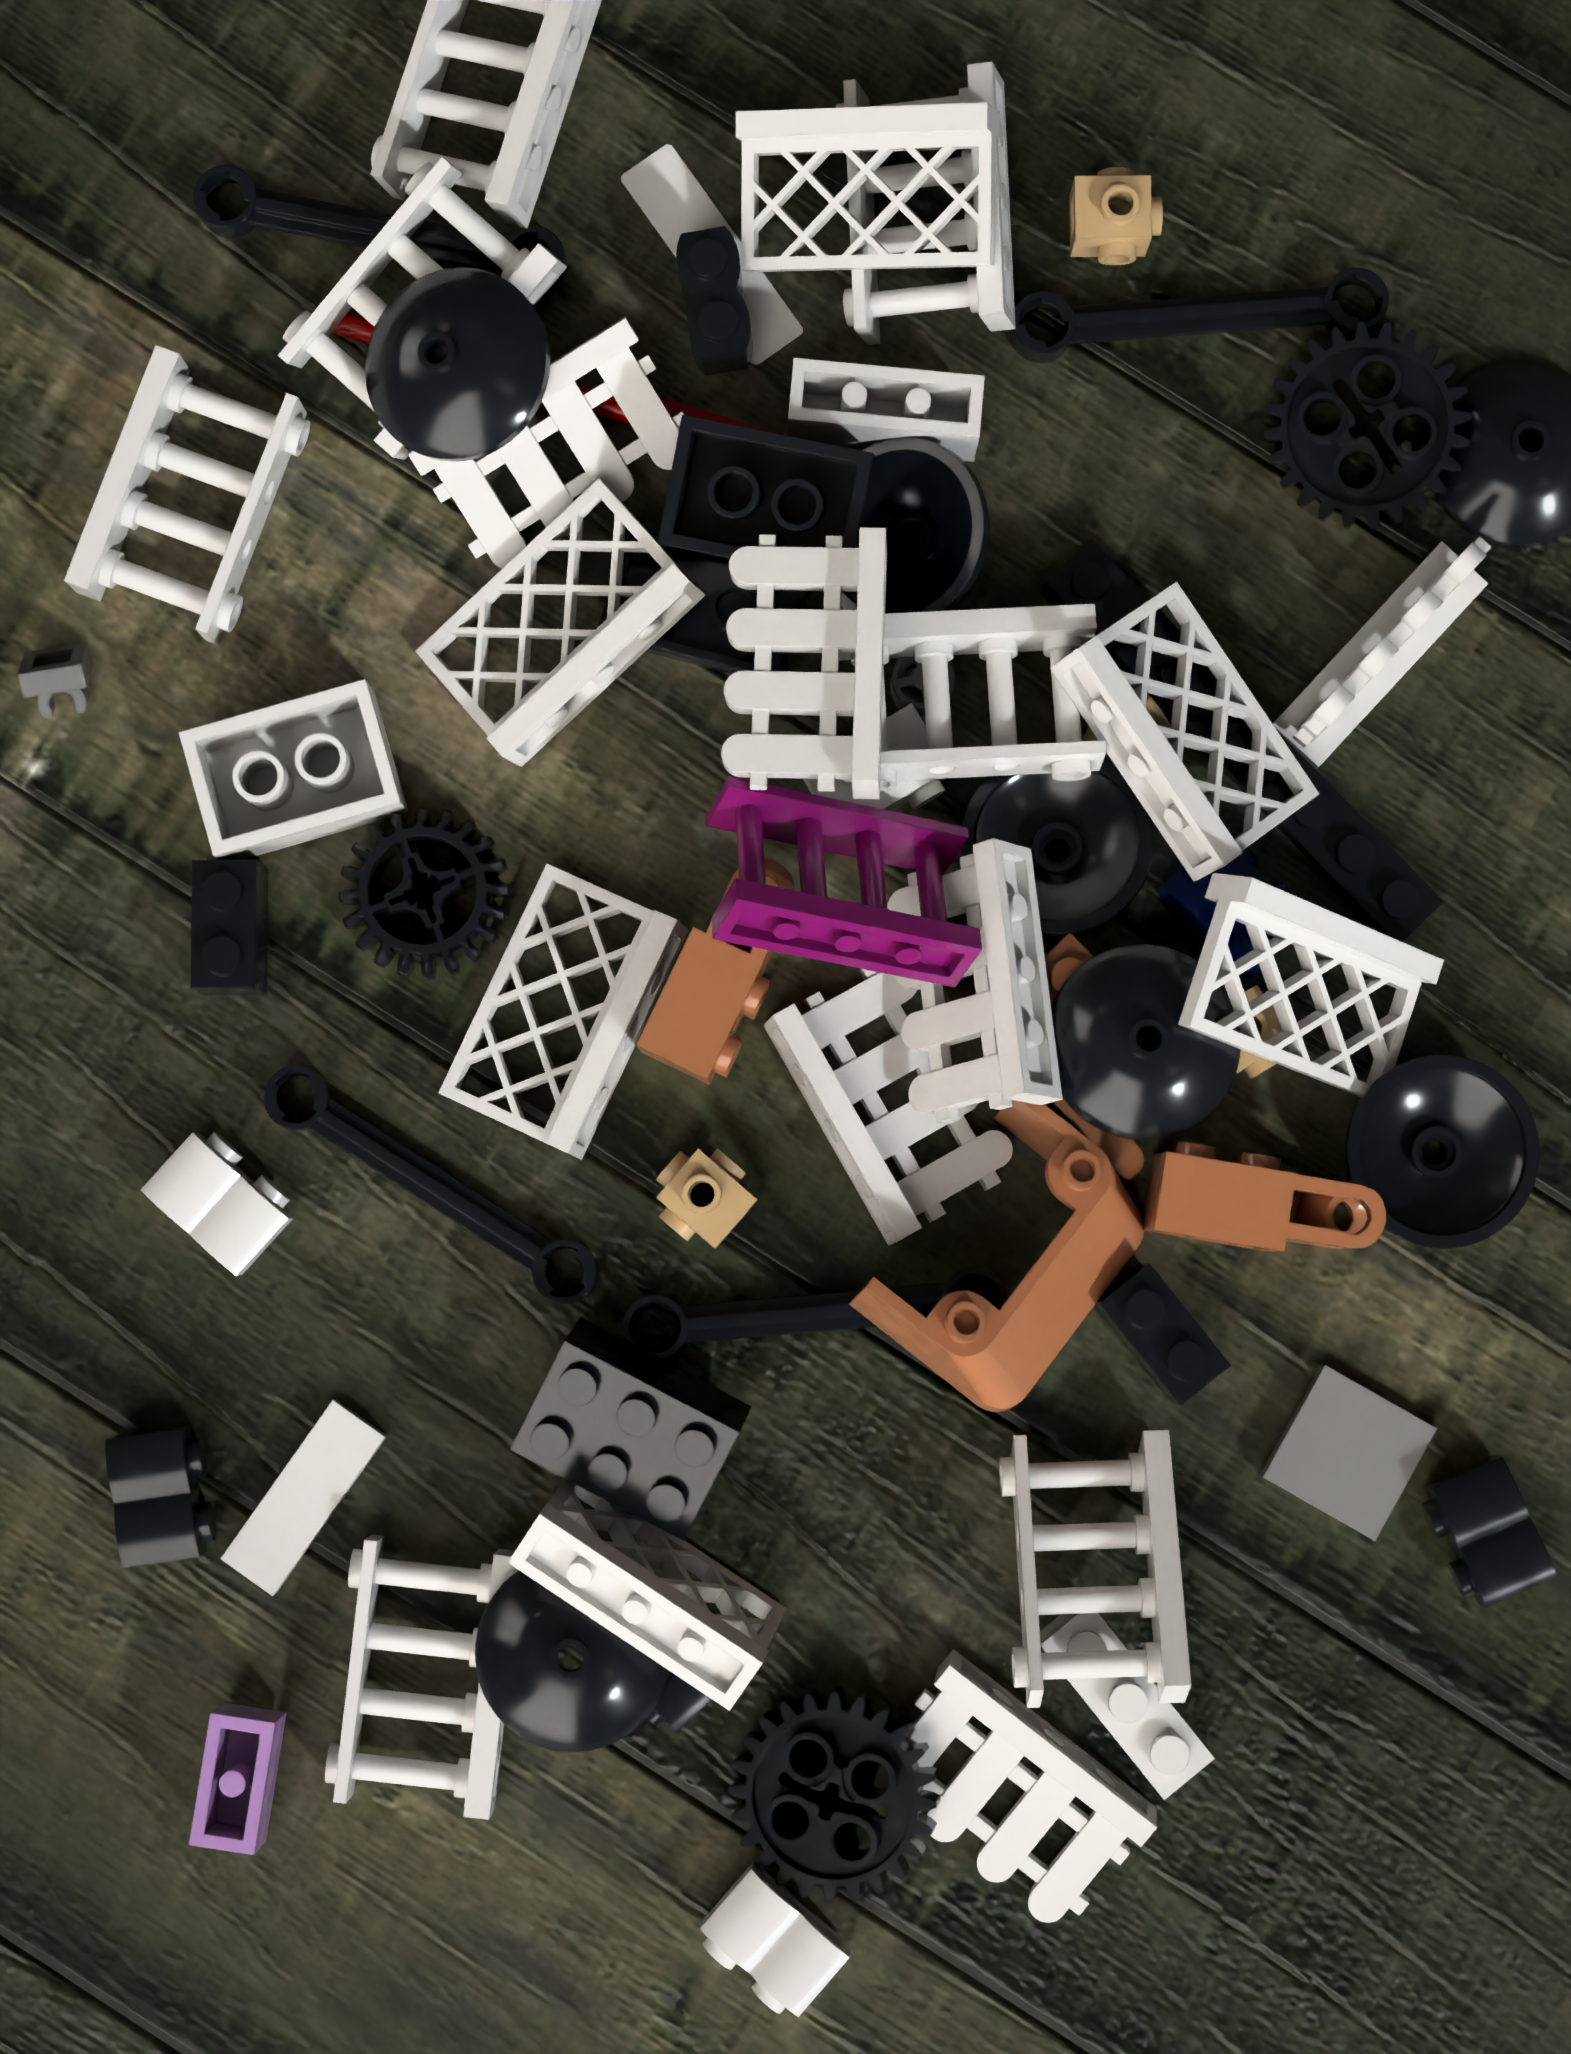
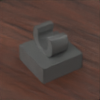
(56, 671)

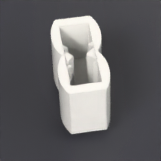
(218, 1201)
(774, 1941)

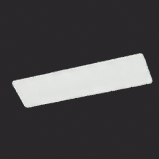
(680, 205)

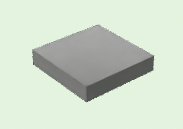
(1348, 1452)

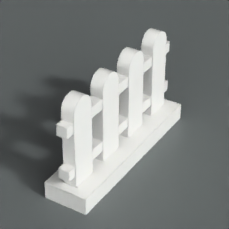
(582, 430)
(1382, 651)
(810, 693)
(1010, 986)
(890, 1134)
(1065, 1774)

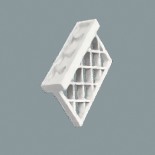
(858, 131)
(582, 670)
(1153, 754)
(1312, 933)
(612, 1034)
(650, 1612)

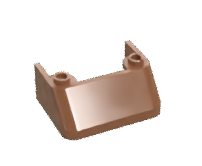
(1003, 1352)

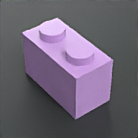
(237, 1778)

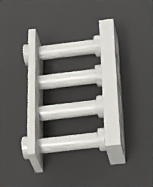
(528, 123)
(427, 190)
(987, 291)
(145, 448)
(997, 638)
(1155, 1597)
(470, 1778)

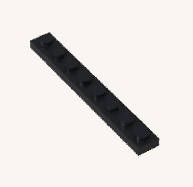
(1325, 827)

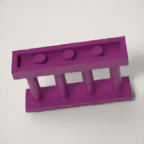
(831, 928)

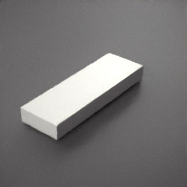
(303, 1497)

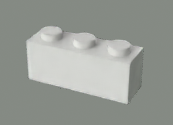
(873, 403)
(1129, 1707)

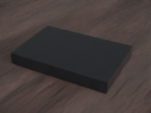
(701, 633)

